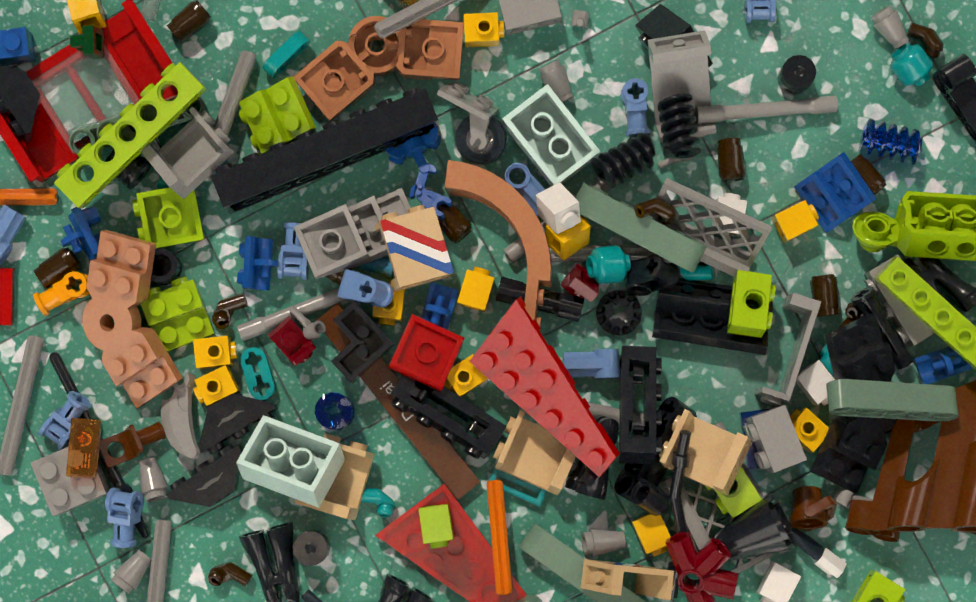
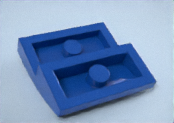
(835, 192)

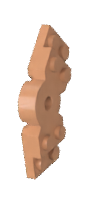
(349, 69)
(117, 285)

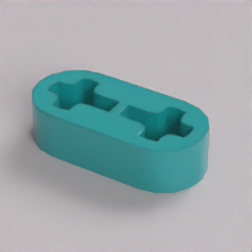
(286, 54)
(251, 376)

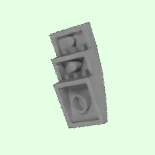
(347, 234)

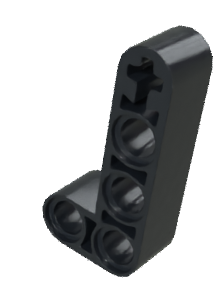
(959, 89)
(640, 481)

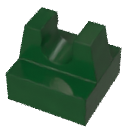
(90, 42)

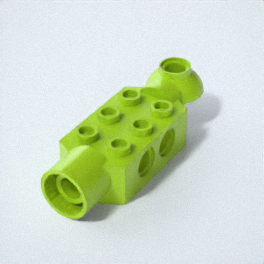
(923, 227)

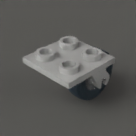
(481, 135)

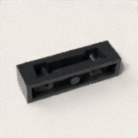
(640, 361)
(450, 430)

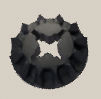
(605, 311)

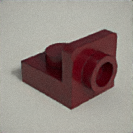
(580, 284)
(292, 342)

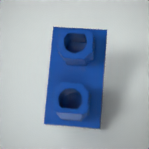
(81, 222)
(257, 263)
(439, 305)
(940, 365)

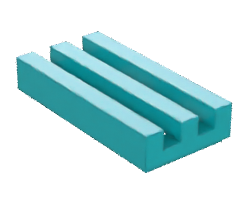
(542, 492)

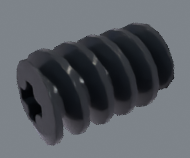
(676, 126)
(624, 160)

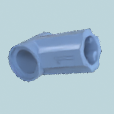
(528, 188)
(9, 227)
(596, 364)

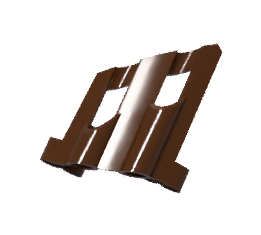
(941, 496)

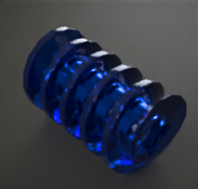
(891, 141)
(326, 419)

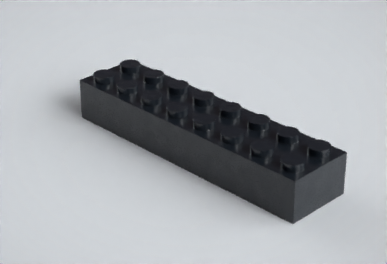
(324, 151)

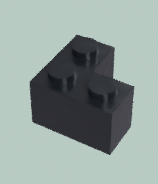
(662, 23)
(367, 343)

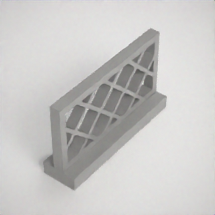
(720, 253)
(695, 526)

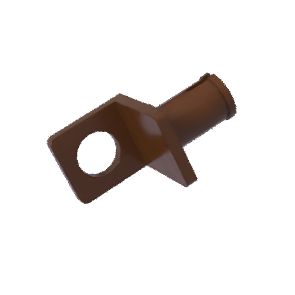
(132, 442)

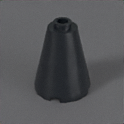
(758, 531)

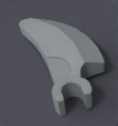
(177, 418)

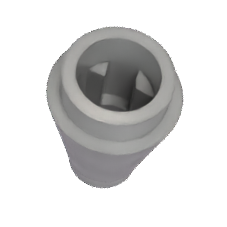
(890, 26)
(556, 77)
(152, 480)
(600, 542)
(131, 572)

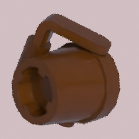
(810, 508)

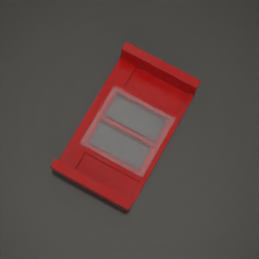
(86, 90)

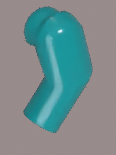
(700, 273)
(381, 499)

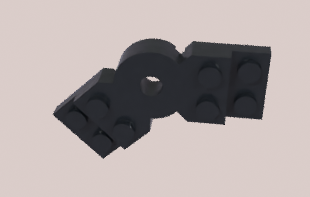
(851, 441)

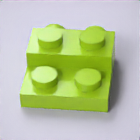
(276, 115)
(167, 217)
(178, 314)

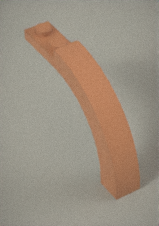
(487, 188)

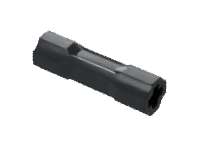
(559, 304)

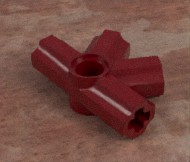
(704, 565)

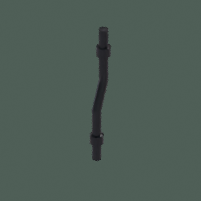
(680, 461)

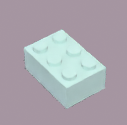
(550, 136)
(291, 461)

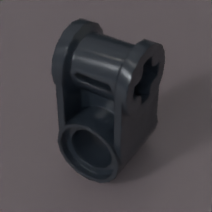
(651, 275)

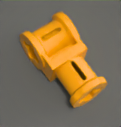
(61, 292)

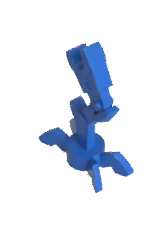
(414, 148)

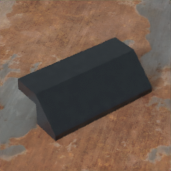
(700, 315)

